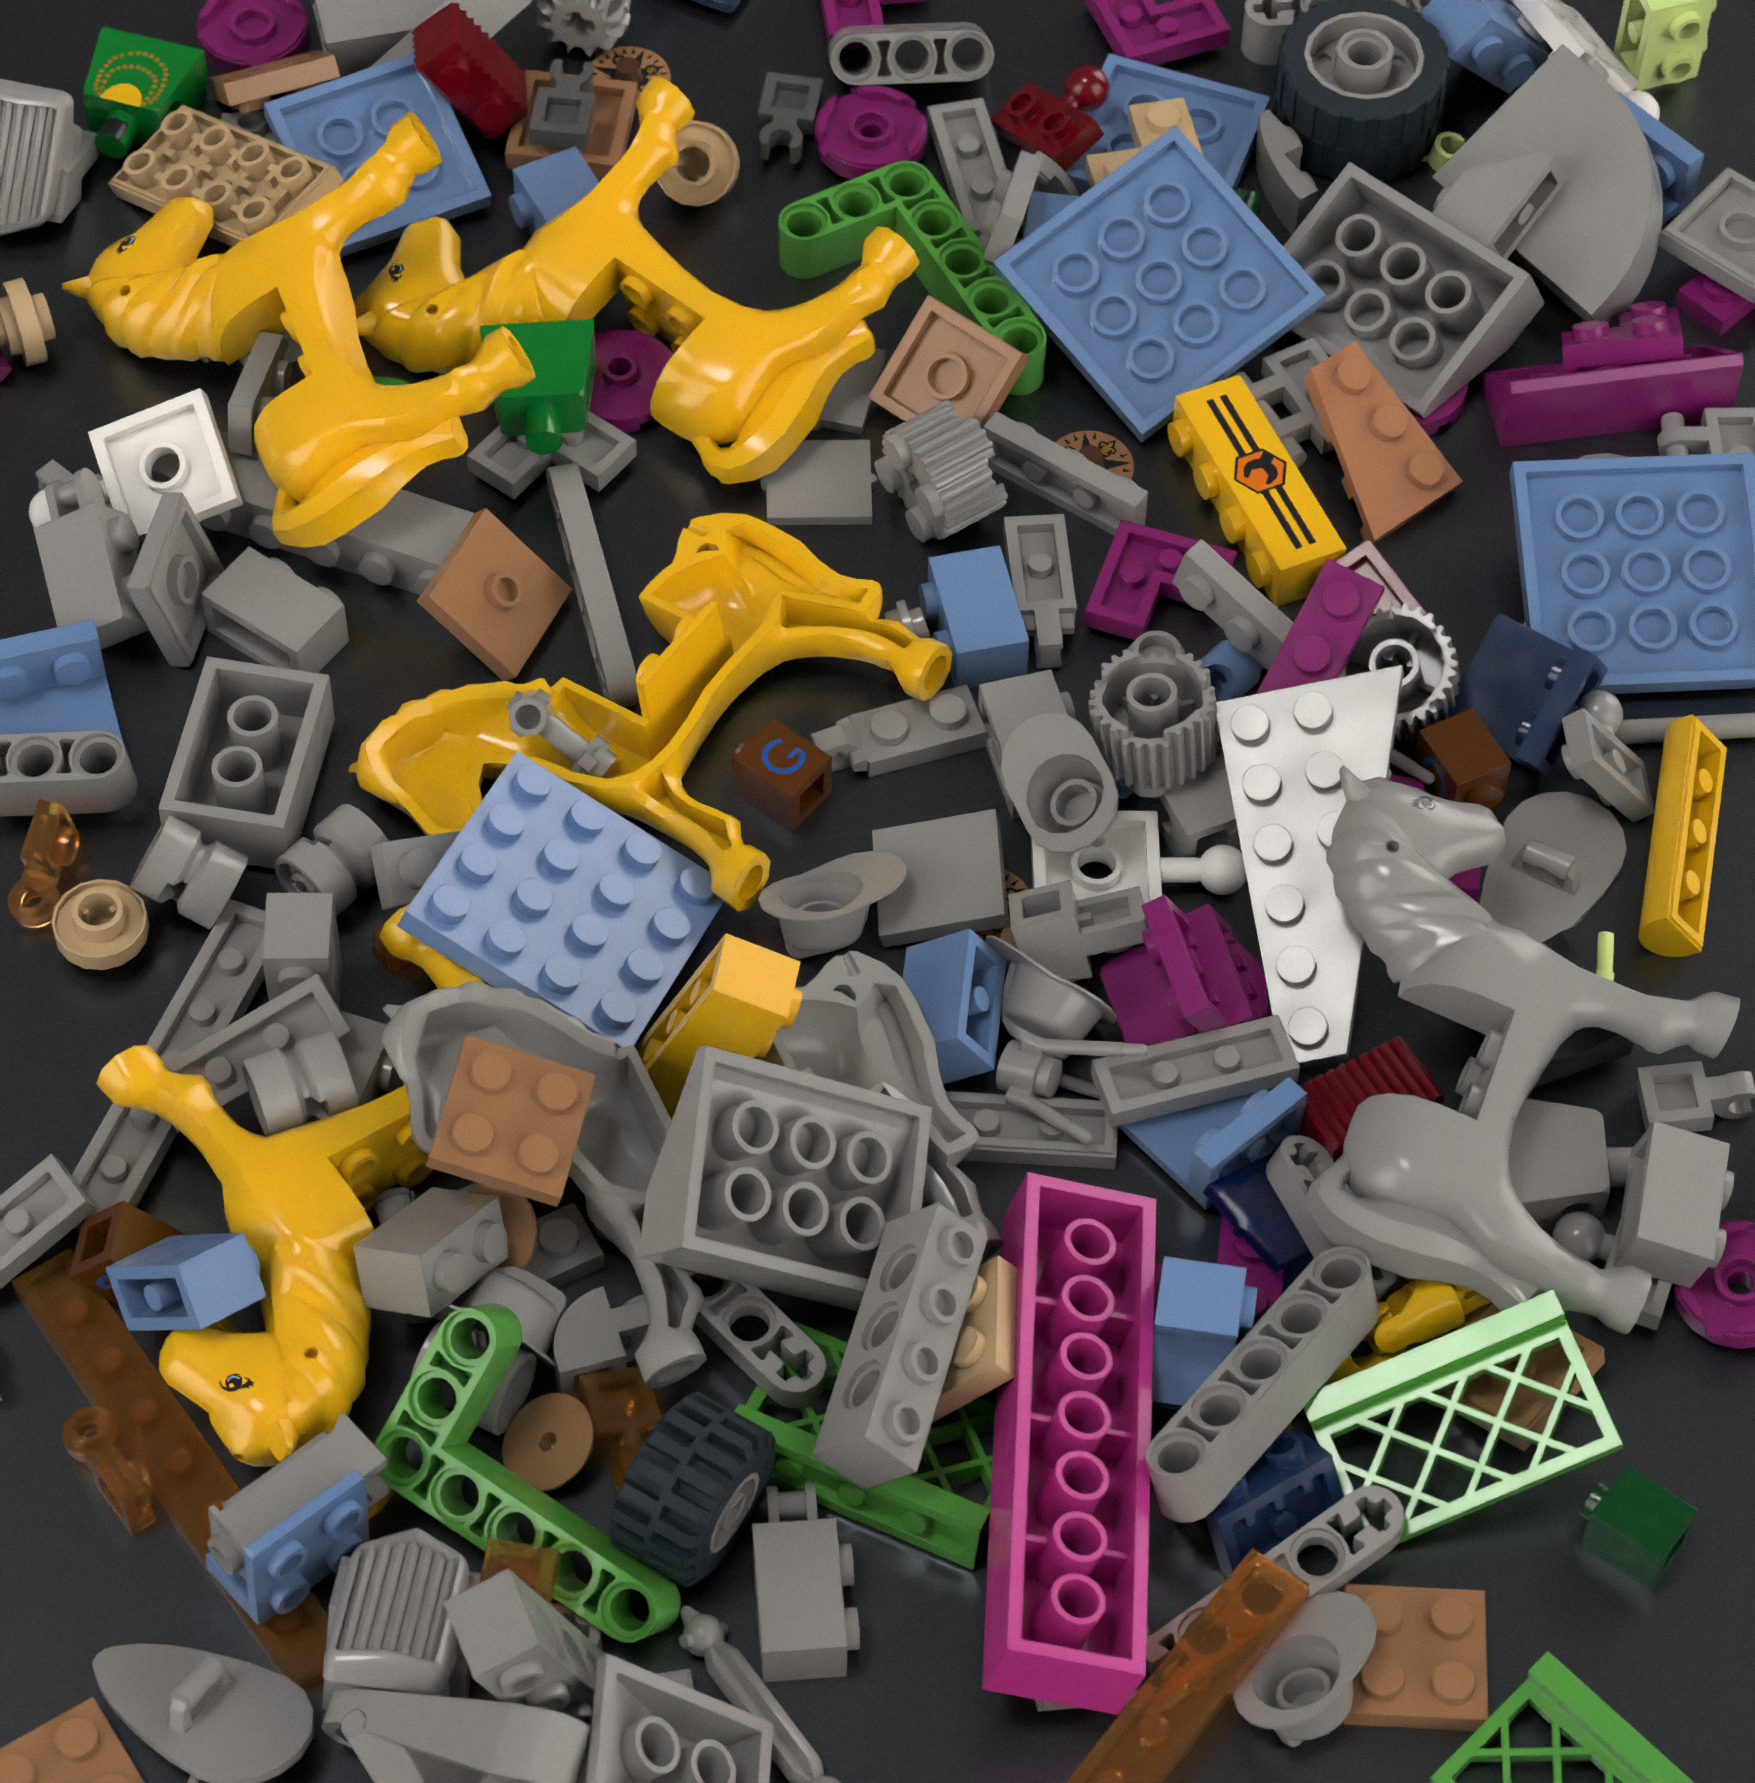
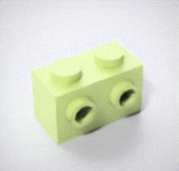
(1663, 39)

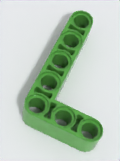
(905, 197)
(501, 1492)

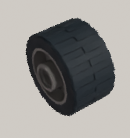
(1362, 86)

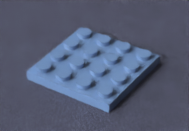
(1158, 282)
(1643, 565)
(564, 903)

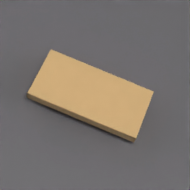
(231, 169)

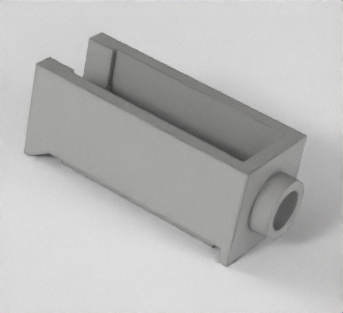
(290, 1487)

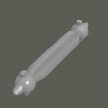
(745, 1690)

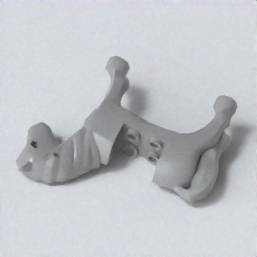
(862, 1041)
(1437, 1178)

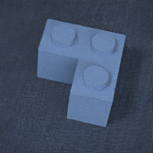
(1196, 1325)

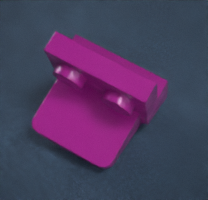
(1184, 977)

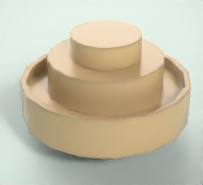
(705, 165)
(25, 322)
(100, 924)

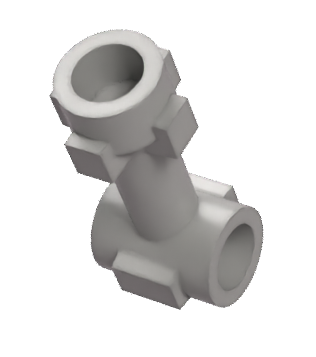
(533, 715)

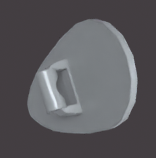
(1554, 863)
(207, 1710)

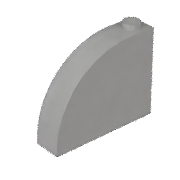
(1607, 218)

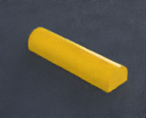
(1682, 840)

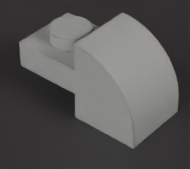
(1066, 931)
(597, 1337)

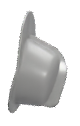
(1059, 783)
(831, 902)
(1045, 1003)
(528, 1297)
(1307, 1673)

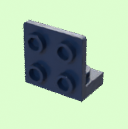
(1523, 690)
(1274, 1498)

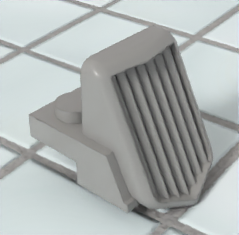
(40, 156)
(392, 1619)

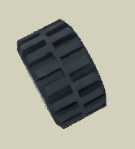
(692, 1489)

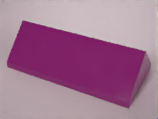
(1567, 404)

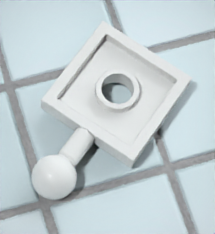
(1566, 26)
(134, 443)
(1135, 859)

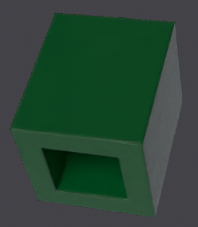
(1636, 1526)

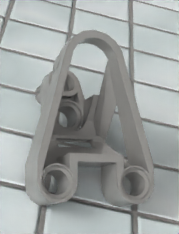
(456, 1738)

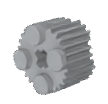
(940, 472)
(1430, 662)
(1154, 720)

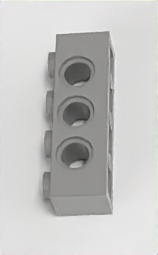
(900, 1347)
(525, 1647)

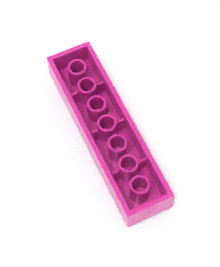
(1073, 1450)

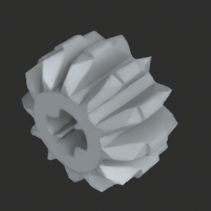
(584, 22)

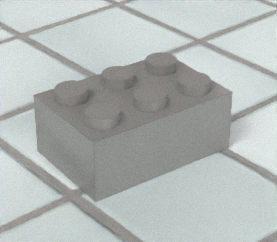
(250, 756)

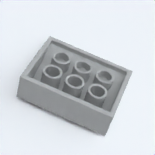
(1407, 290)
(782, 1178)
(670, 1733)

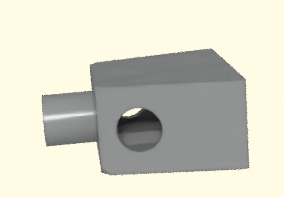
(1563, 1161)

